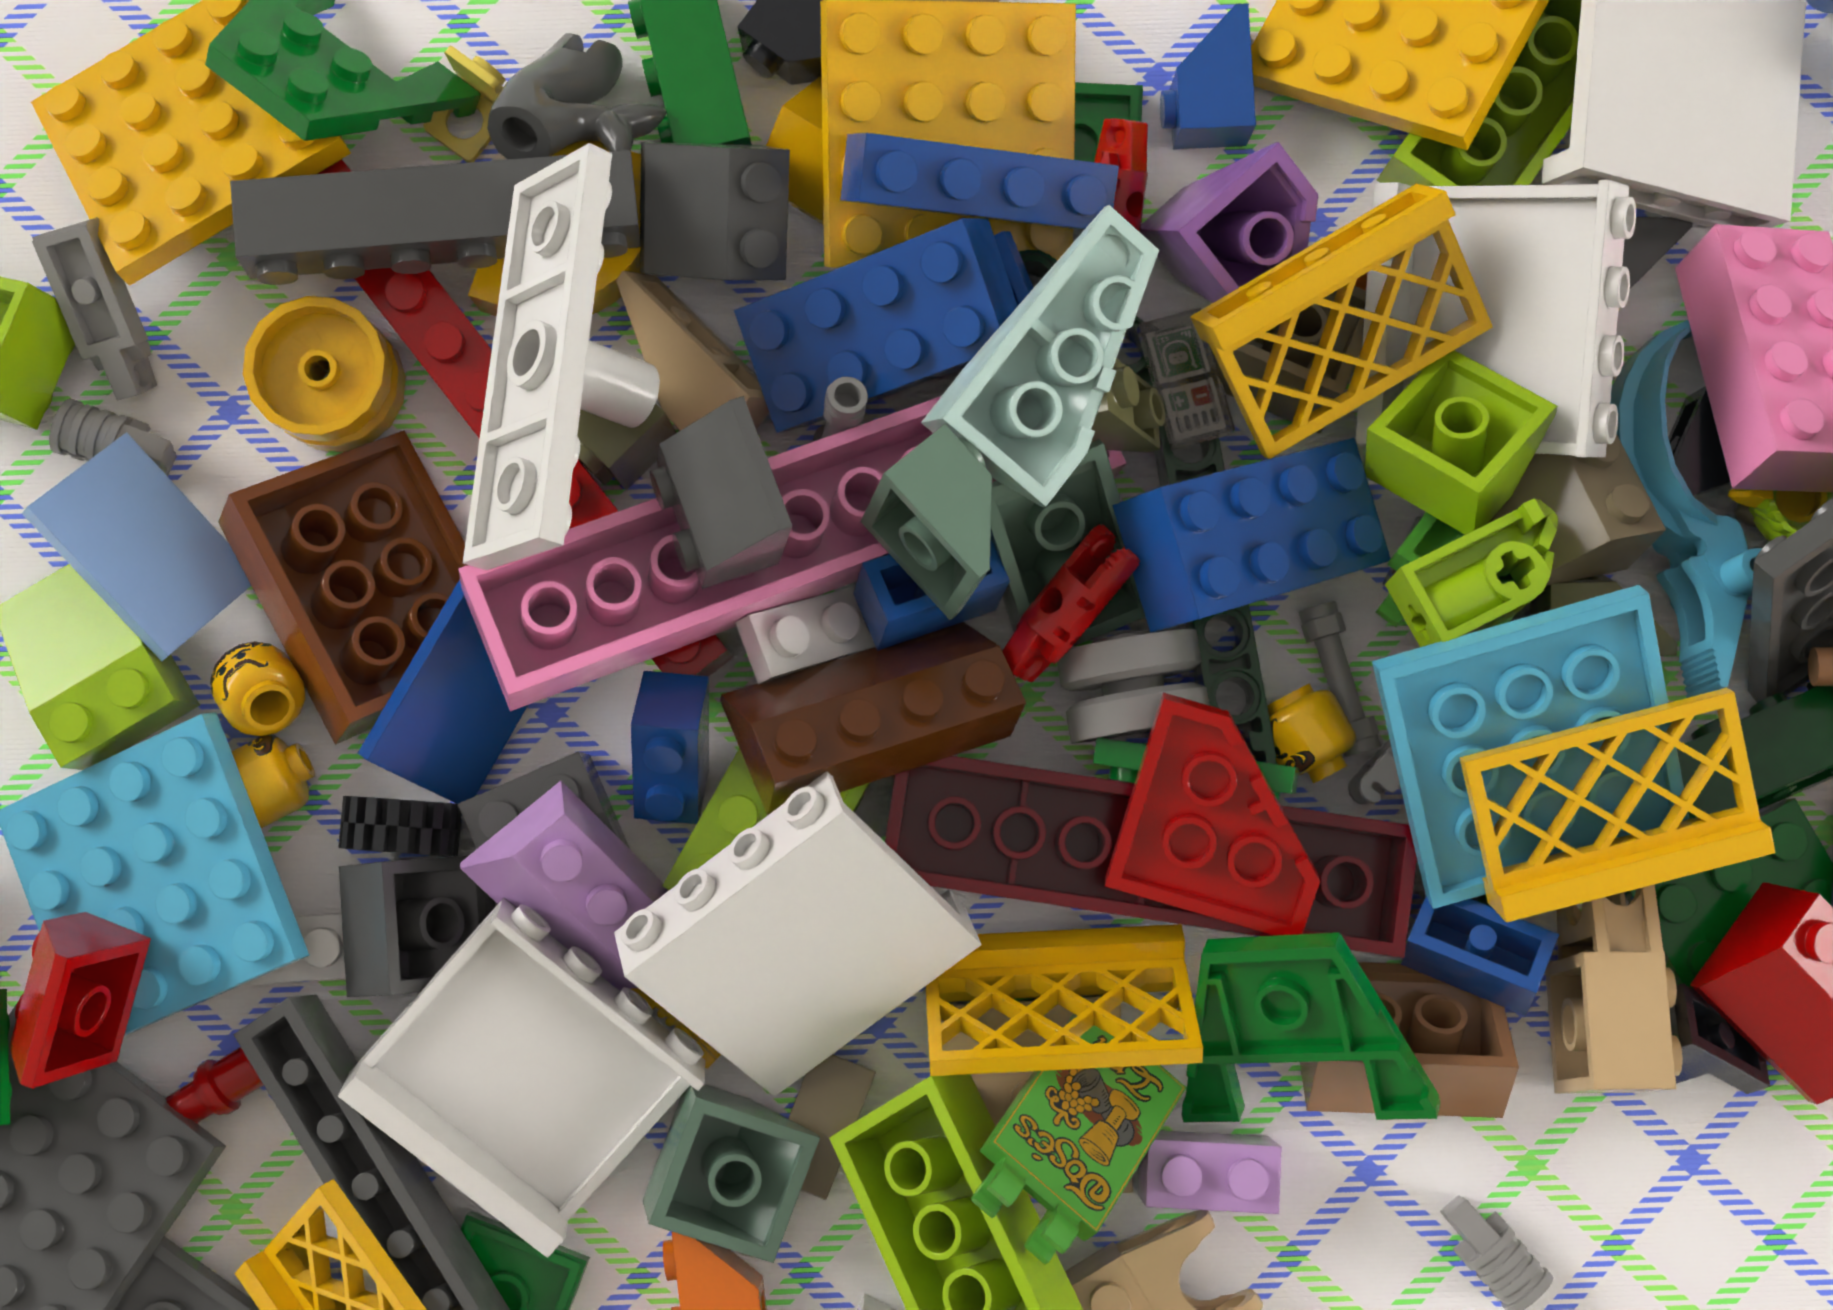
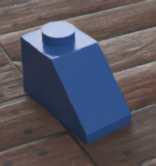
(1214, 89)

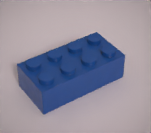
(879, 320)
(1251, 533)

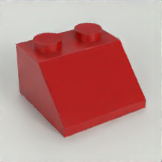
(76, 997)

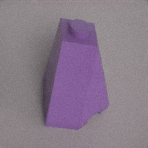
(1234, 223)

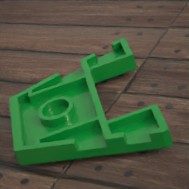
(319, 83)
(1296, 1004)

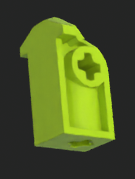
(1458, 584)

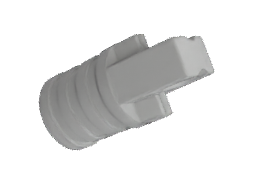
(86, 431)
(1497, 1256)

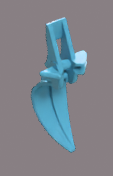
(1706, 551)

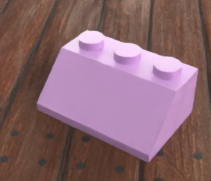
(568, 872)

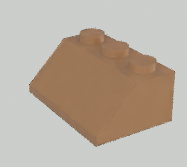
(1453, 1034)

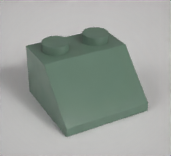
(937, 518)
(729, 1172)

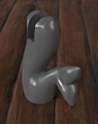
(552, 104)

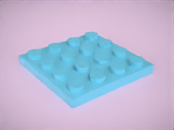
(1512, 687)
(166, 851)

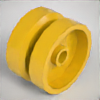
(300, 346)

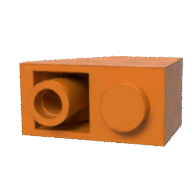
(711, 1276)

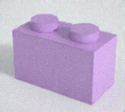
(1211, 1172)

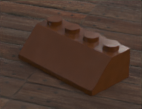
(875, 712)

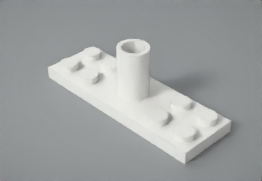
(547, 365)

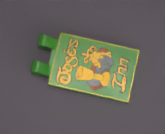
(1075, 1145)

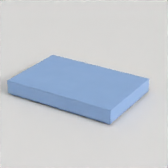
(140, 545)

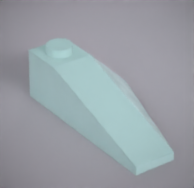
(1046, 368)

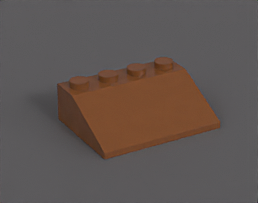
(348, 571)

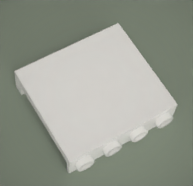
(1688, 107)
(1551, 289)
(794, 938)
(523, 1074)

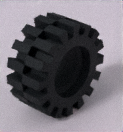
(400, 826)

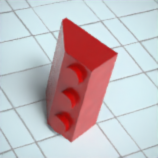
(1777, 984)

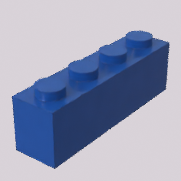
(975, 181)

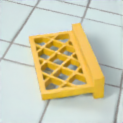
(1331, 267)
(1628, 861)
(1057, 971)
(297, 1270)

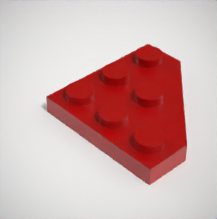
(1209, 828)

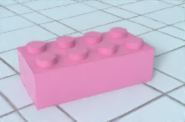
(1766, 351)

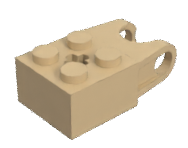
(1612, 999)
(1146, 1271)

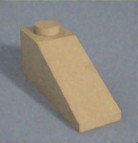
(691, 361)

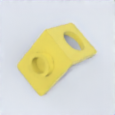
(485, 80)

